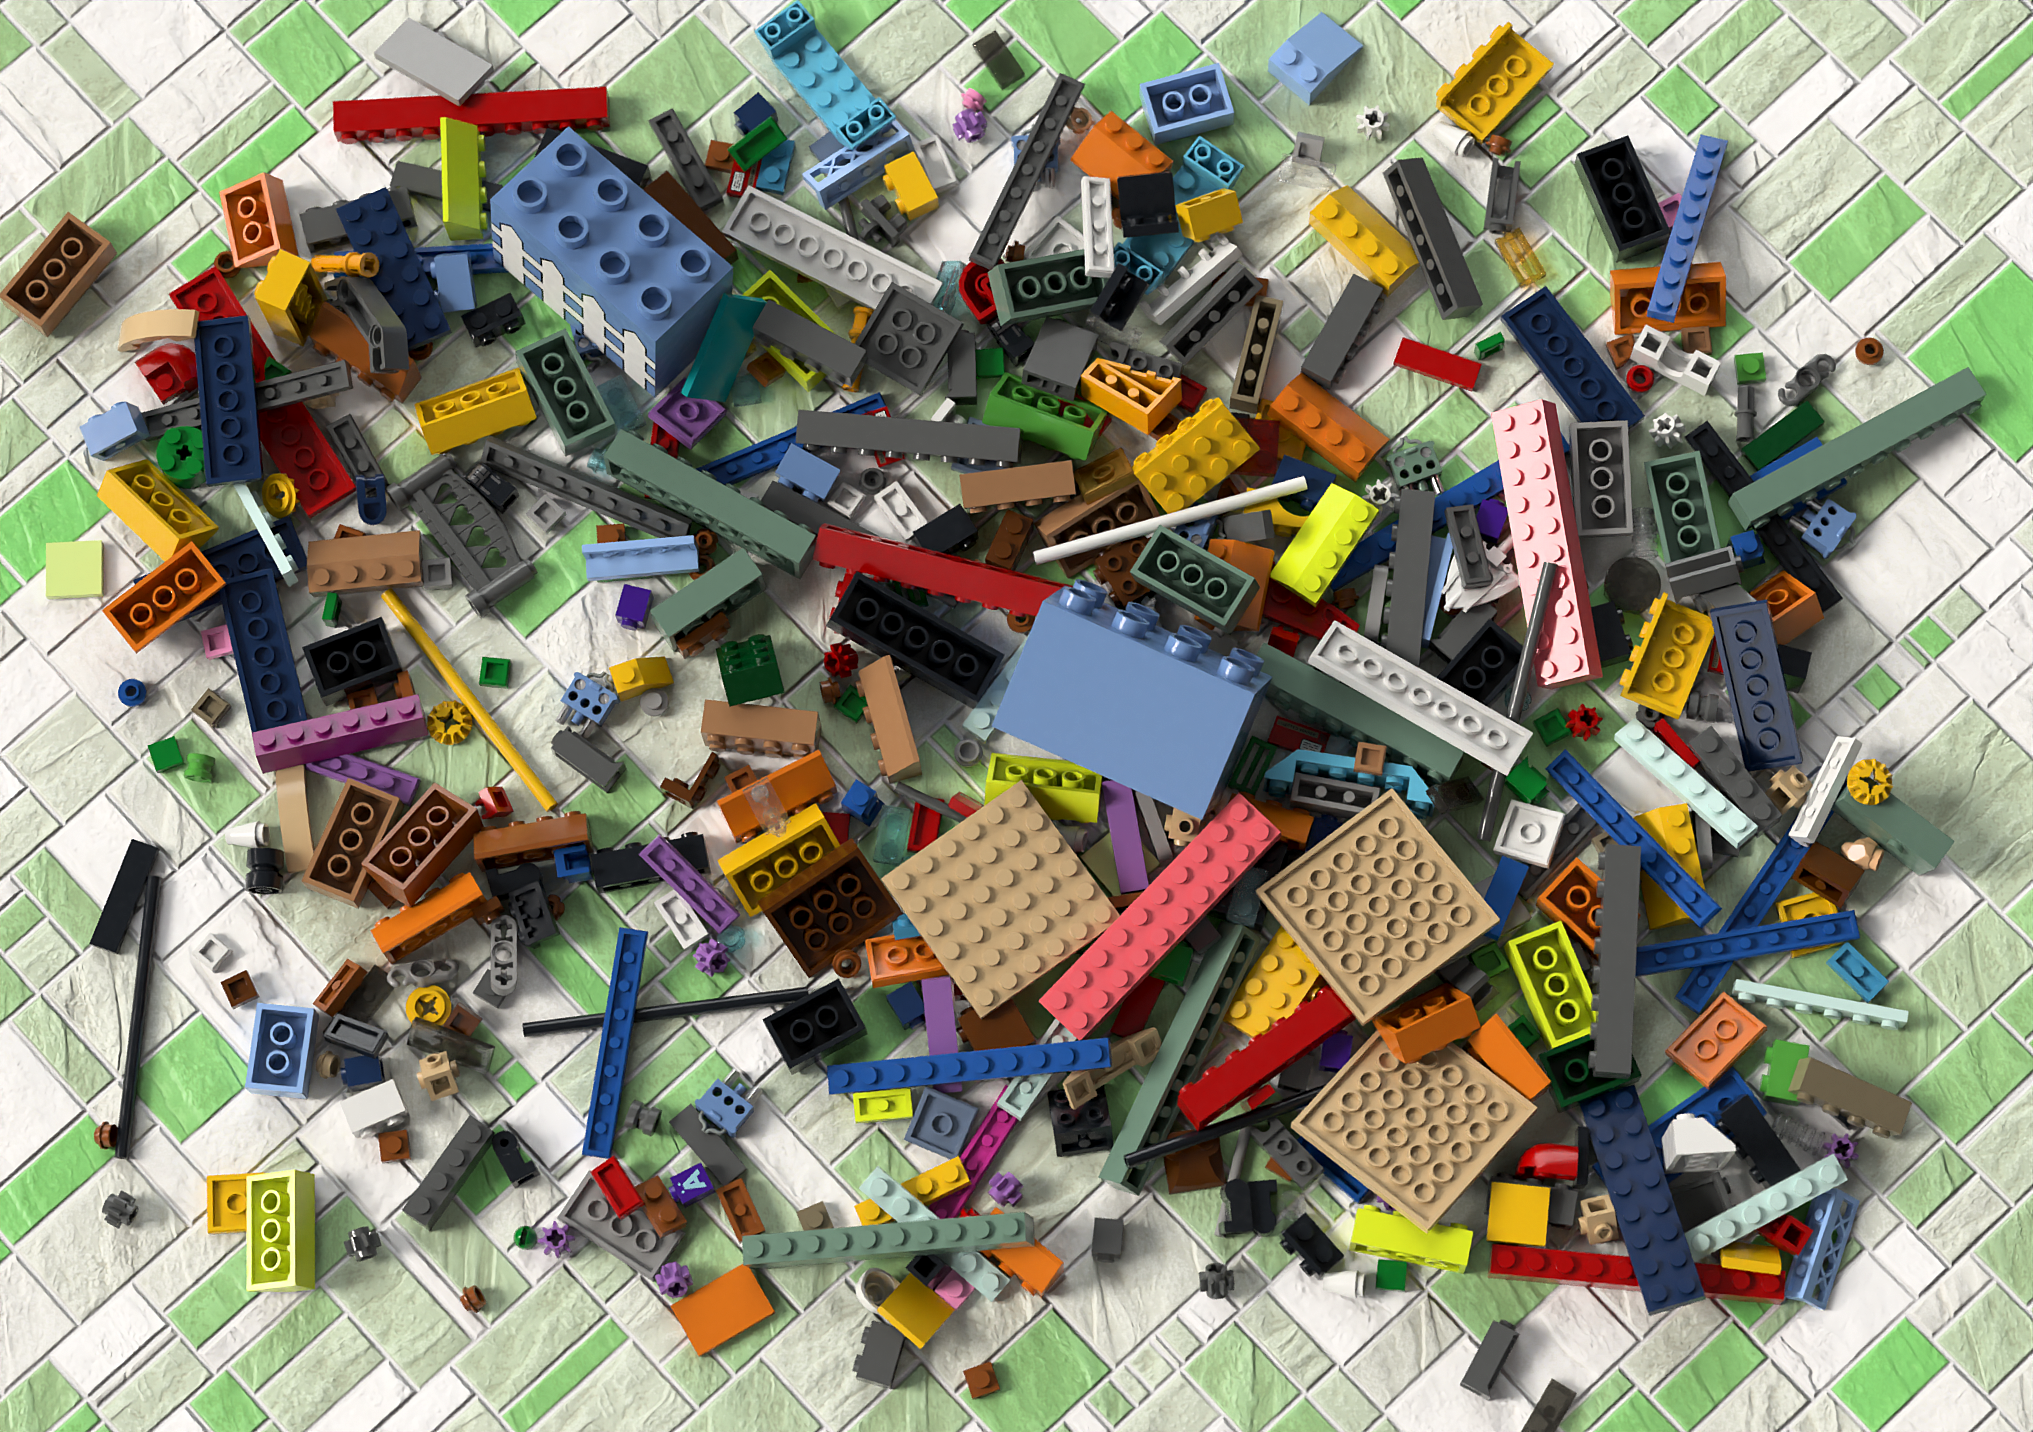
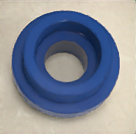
(138, 698)

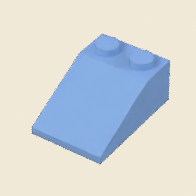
(1313, 57)

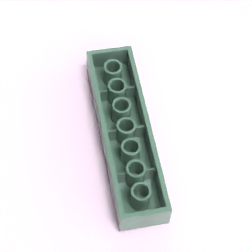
(710, 503)
(1357, 717)

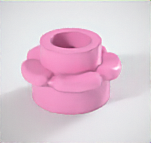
(973, 100)

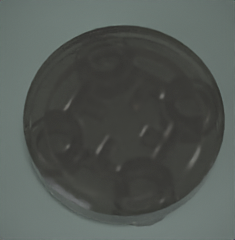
(1632, 584)

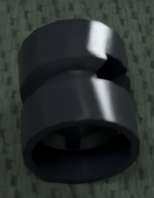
(264, 872)

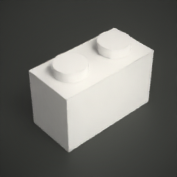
(374, 1109)

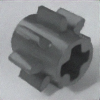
(120, 1209)
(362, 1243)
(1216, 1280)

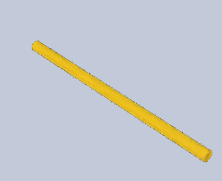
(469, 700)

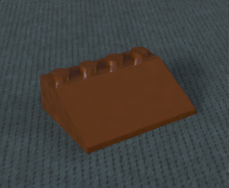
(830, 907)

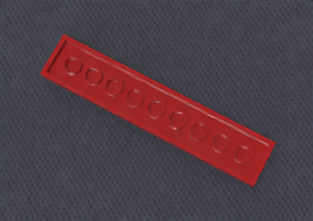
(287, 431)

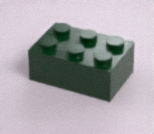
(749, 669)
(1572, 1079)

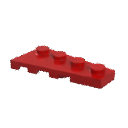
(1295, 613)

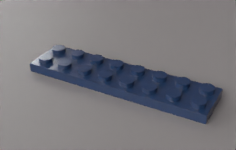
(1642, 1201)

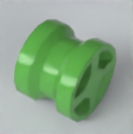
(199, 767)

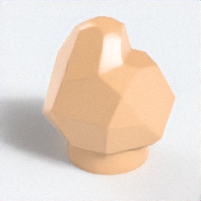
(1863, 853)

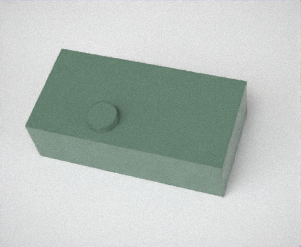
(1043, 287)
(565, 392)
(1681, 506)
(1195, 579)
(716, 591)
(1895, 829)

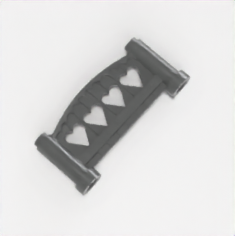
(488, 584)

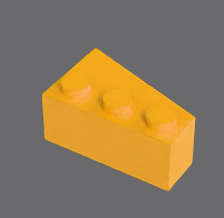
(1129, 394)

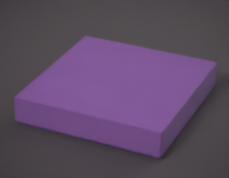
(686, 417)

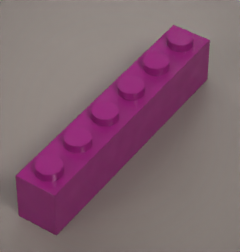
(340, 734)

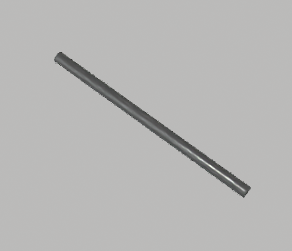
(1519, 691)

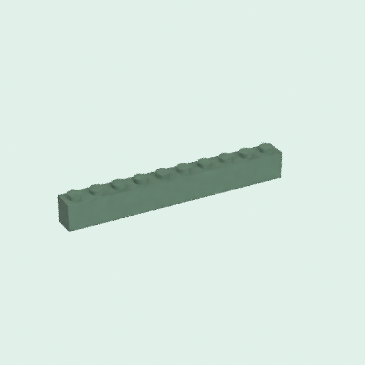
(1856, 449)
(1181, 1053)
(888, 1240)

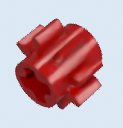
(841, 660)
(1580, 728)

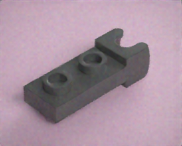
(1146, 362)
(1288, 1153)

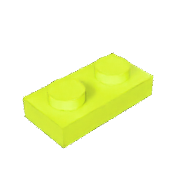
(882, 1105)

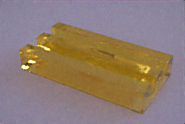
(1509, 237)

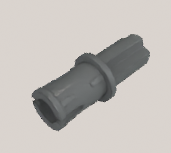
(1745, 414)

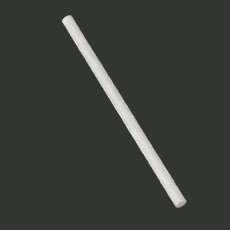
(1170, 520)

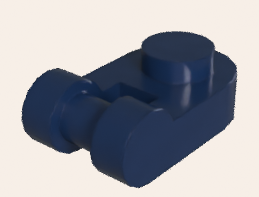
(371, 508)

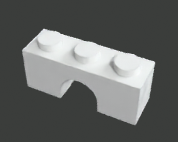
(1658, 353)

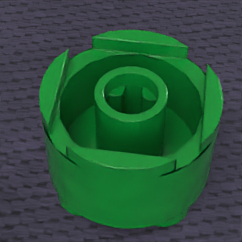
(171, 450)

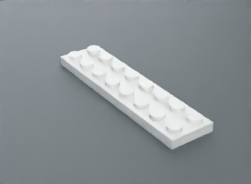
(822, 251)
(1420, 697)

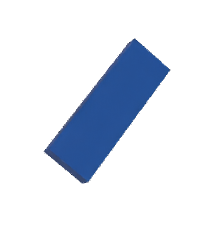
(1503, 891)

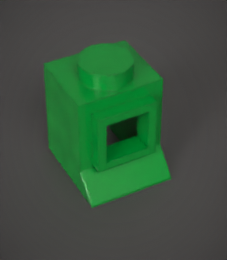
(1527, 783)

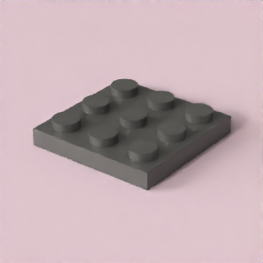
(907, 338)

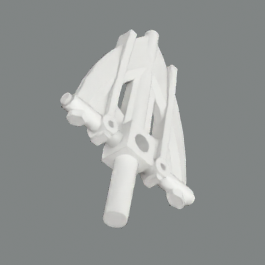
(1502, 575)

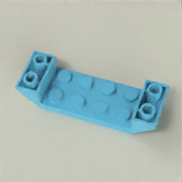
(822, 77)
(1202, 172)
(1399, 777)

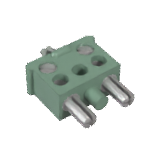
(1415, 458)

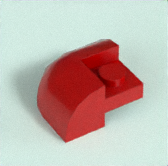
(977, 292)
(169, 370)
(1548, 1161)

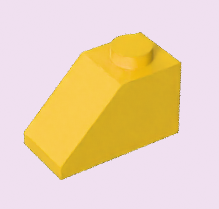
(640, 674)

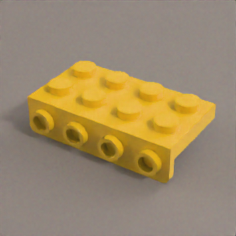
(1492, 83)
(1194, 457)
(1667, 657)
(1274, 987)

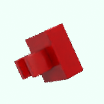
(1284, 640)
(495, 802)

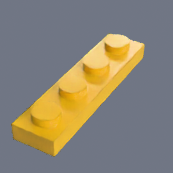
(925, 1187)

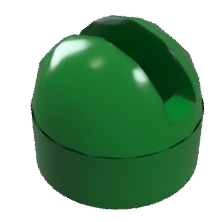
(531, 1238)

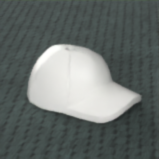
(874, 1288)

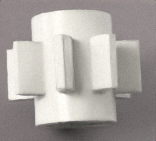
(1380, 124)
(1667, 430)
(1378, 490)

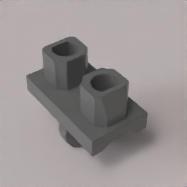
(874, 212)

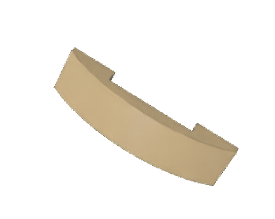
(157, 325)
(294, 817)
(1132, 1050)

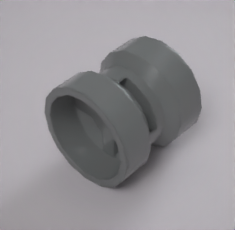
(1703, 707)
(643, 1118)

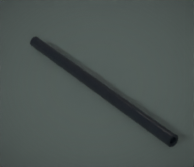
(669, 1011)
(138, 1017)
(1221, 1128)

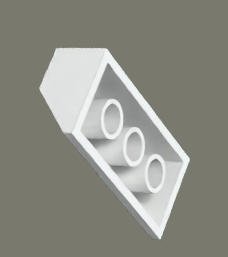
(1694, 1146)

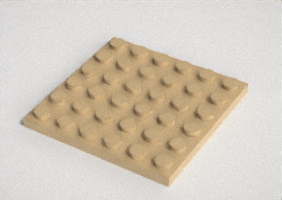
(1001, 899)
(1377, 906)
(1414, 1128)

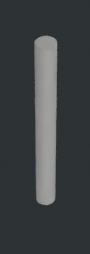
(1236, 1168)

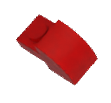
(1786, 1234)

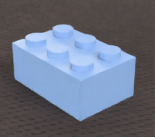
(1186, 104)
(282, 1051)

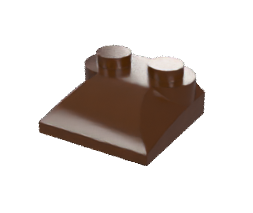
(1194, 1167)

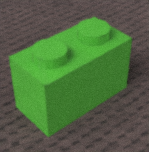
(1782, 1063)

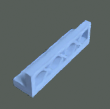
(862, 168)
(641, 558)
(1438, 565)
(1807, 1267)

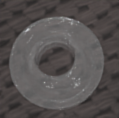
(1291, 1196)

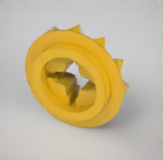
(273, 487)
(455, 733)
(1859, 788)
(427, 995)

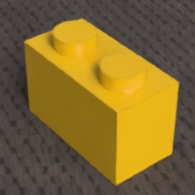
(911, 186)
(1209, 214)

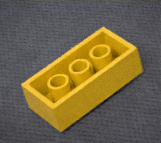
(290, 297)

